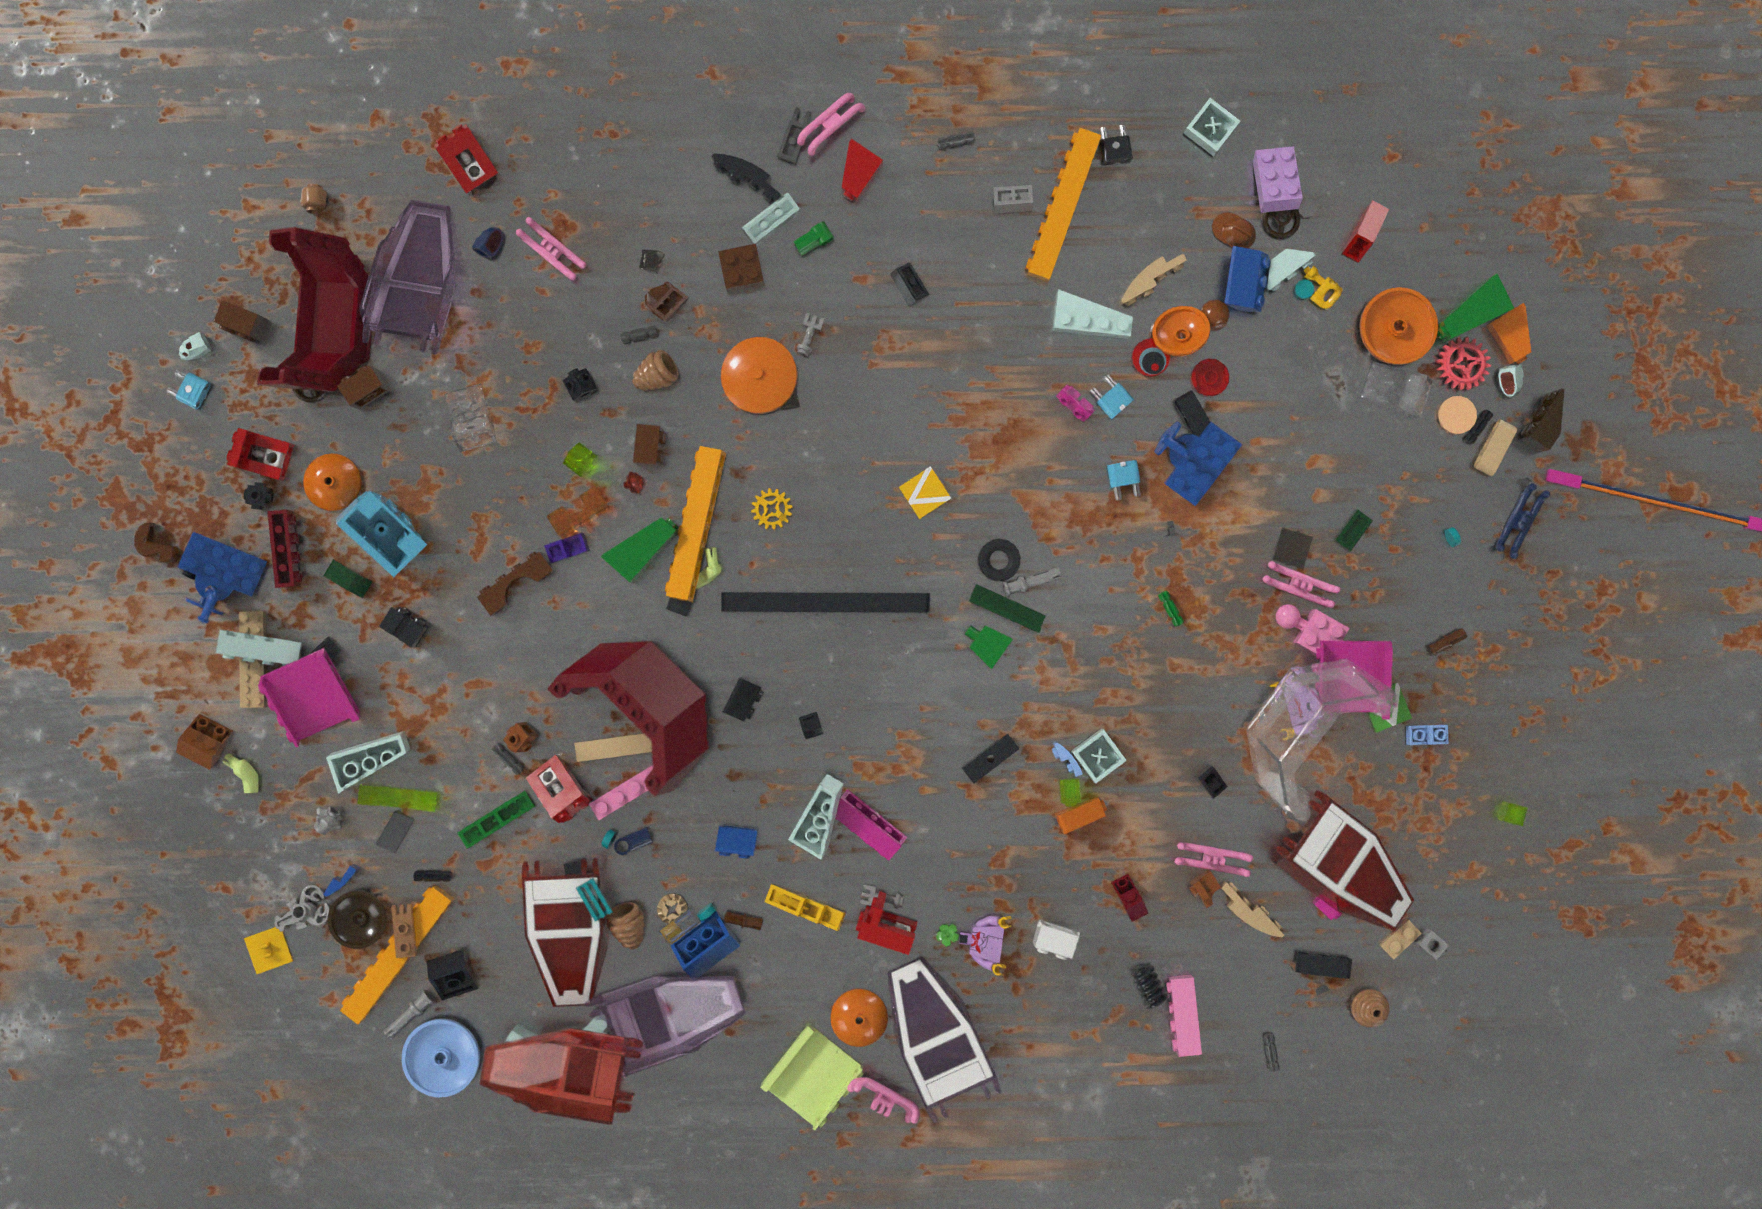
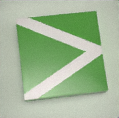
(1398, 715)

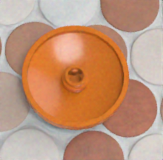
(1398, 326)
(759, 375)

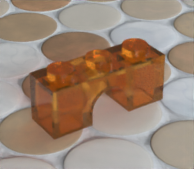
(593, 504)

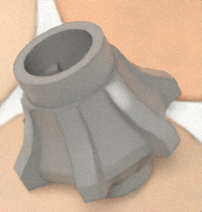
(327, 820)

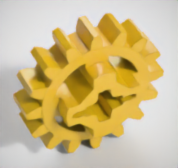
(764, 518)

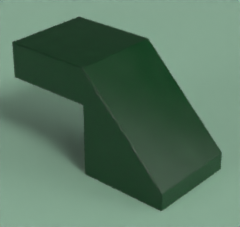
(347, 578)

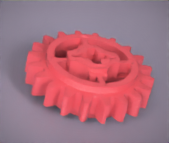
(1462, 356)

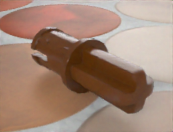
(1448, 641)
(743, 920)

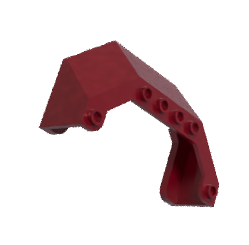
(327, 312)
(653, 697)

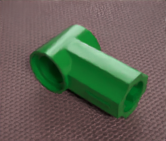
(817, 236)

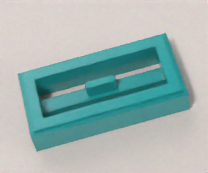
(601, 914)

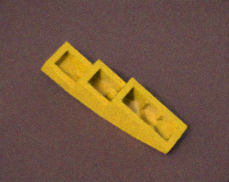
(805, 907)

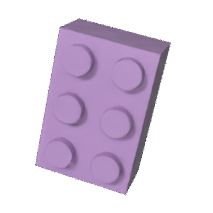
(1277, 179)

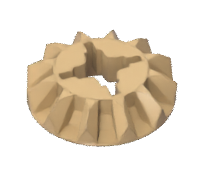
(671, 899)

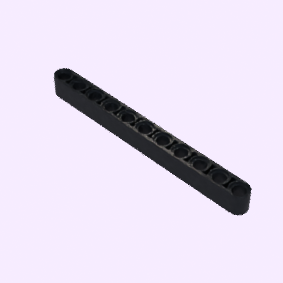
(825, 602)

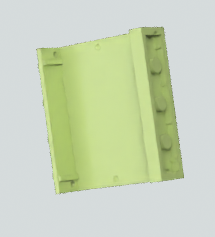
(812, 1076)

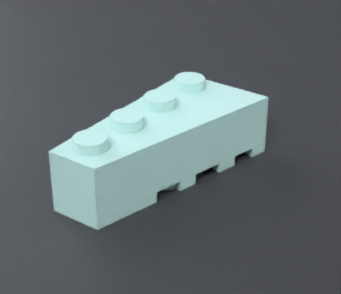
(1089, 318)
(257, 647)
(359, 761)
(817, 822)

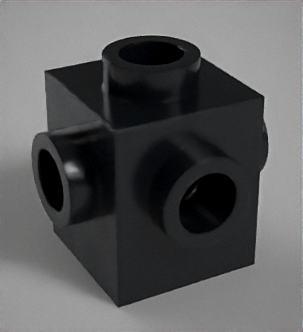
(579, 383)
(264, 499)

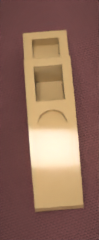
(1145, 281)
(1255, 916)

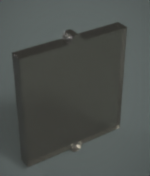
(1292, 548)

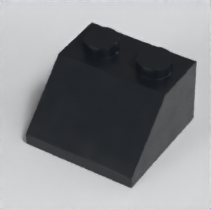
(742, 699)
(451, 975)

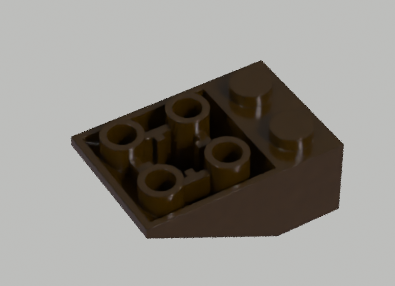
(1546, 423)

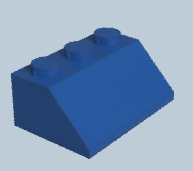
(1247, 279)
(705, 945)

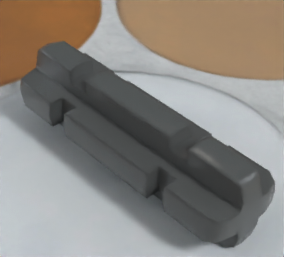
(955, 140)
(639, 334)
(507, 759)
(1271, 1052)

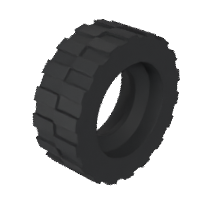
(996, 574)

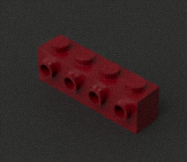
(283, 548)

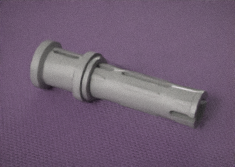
(1023, 583)
(416, 1008)

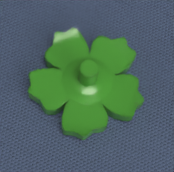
(947, 934)

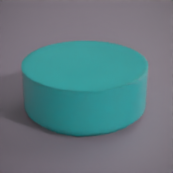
(1304, 289)
(1452, 537)
(609, 839)
(706, 912)

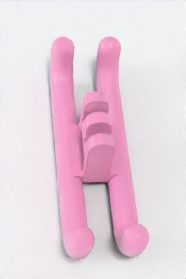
(830, 121)
(550, 249)
(1301, 584)
(1213, 859)
(886, 1099)

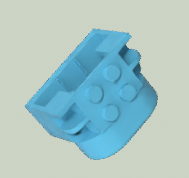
(381, 531)

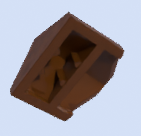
(665, 301)

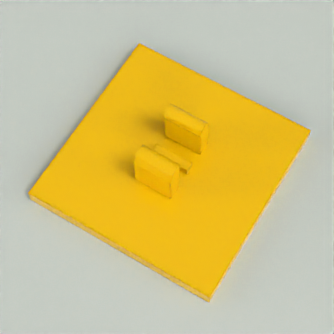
(268, 950)

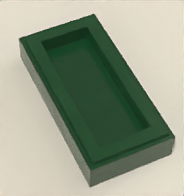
(1353, 530)

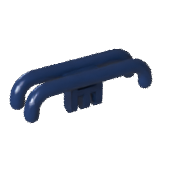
(1521, 520)

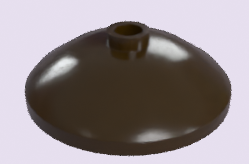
(344, 923)

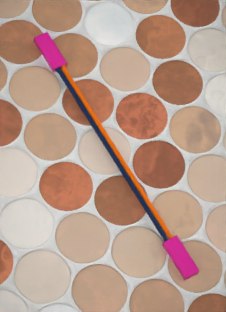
(1574, 481)

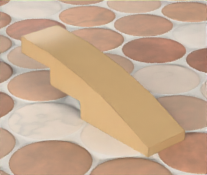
(612, 747)

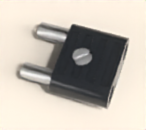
(1115, 148)

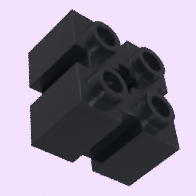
(405, 627)

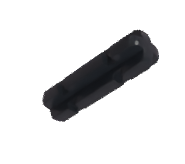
(1478, 427)
(432, 876)

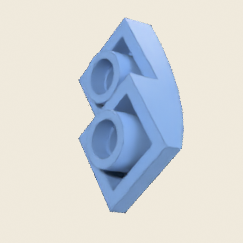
(1427, 734)
(1063, 754)

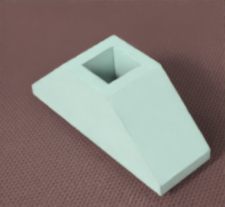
(1285, 266)

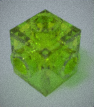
(580, 459)

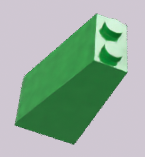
(1479, 307)
(641, 549)

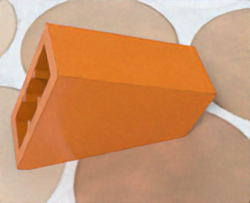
(1512, 334)
(1081, 814)

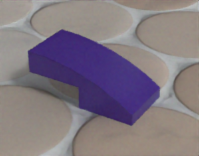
(566, 548)

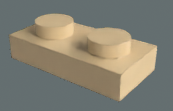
(1400, 939)

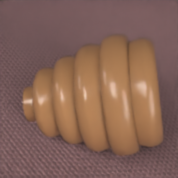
(655, 371)
(627, 924)
(1364, 1006)

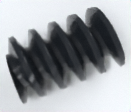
(1150, 985)

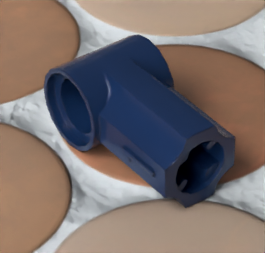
(635, 841)

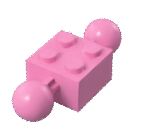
(1312, 630)

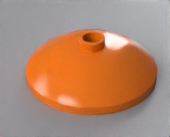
(1179, 323)
(344, 485)
(859, 1004)

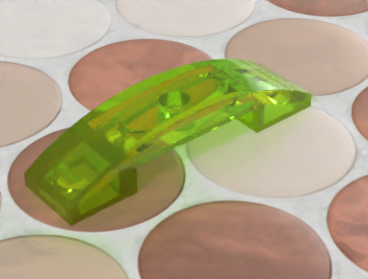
(397, 797)

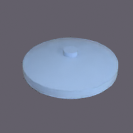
(440, 1058)

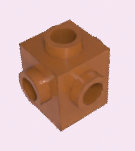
(520, 737)

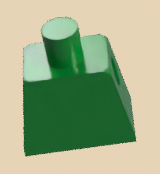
(988, 644)

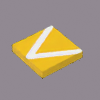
(925, 492)

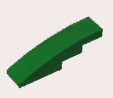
(495, 819)

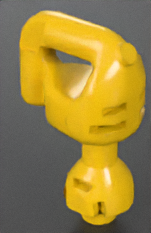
(1325, 286)

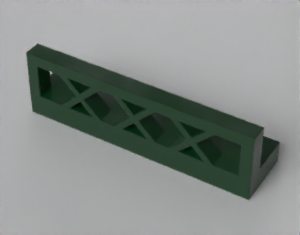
(1007, 608)

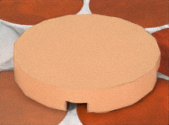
(1457, 415)

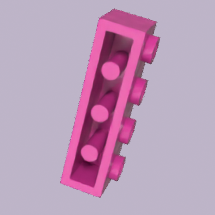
(869, 825)

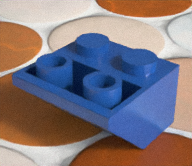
(736, 841)

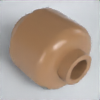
(313, 198)

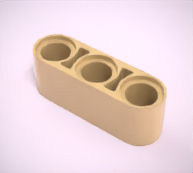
(1495, 447)

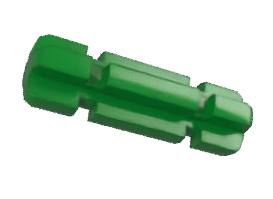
(1171, 608)

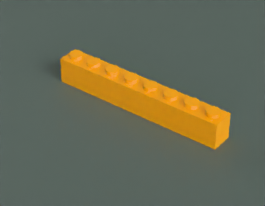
(1063, 205)
(695, 524)
(387, 967)

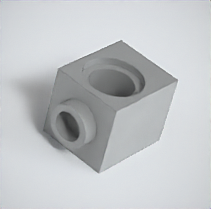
(1426, 938)

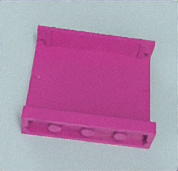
(1371, 656)
(308, 696)

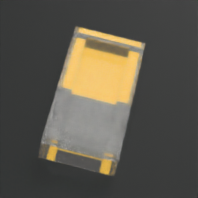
(679, 927)

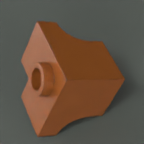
(1204, 887)

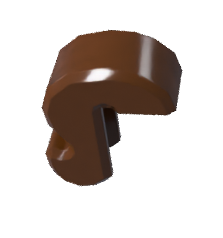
(147, 548)

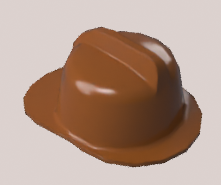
(1234, 230)

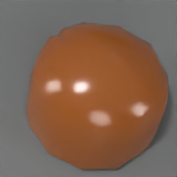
(1217, 314)

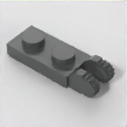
(789, 148)

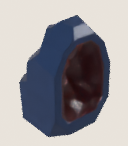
(488, 242)

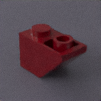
(1130, 897)

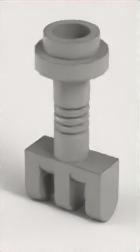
(804, 349)
(897, 901)

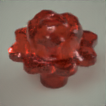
(634, 482)

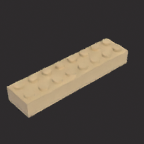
(250, 672)

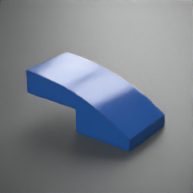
(338, 883)

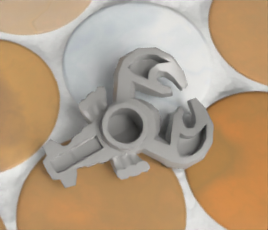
(305, 910)

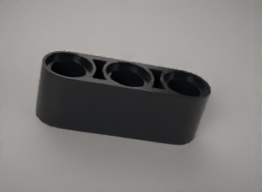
(1192, 412)
(1323, 965)

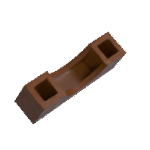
(496, 597)

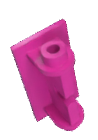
(1068, 397)

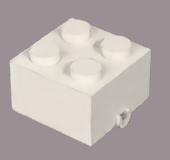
(1055, 939)

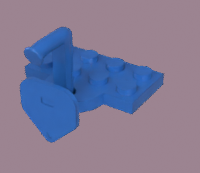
(1198, 461)
(219, 567)

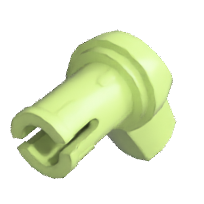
(712, 569)
(244, 771)

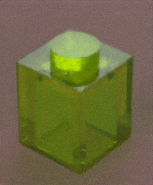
(1069, 791)
(1512, 813)

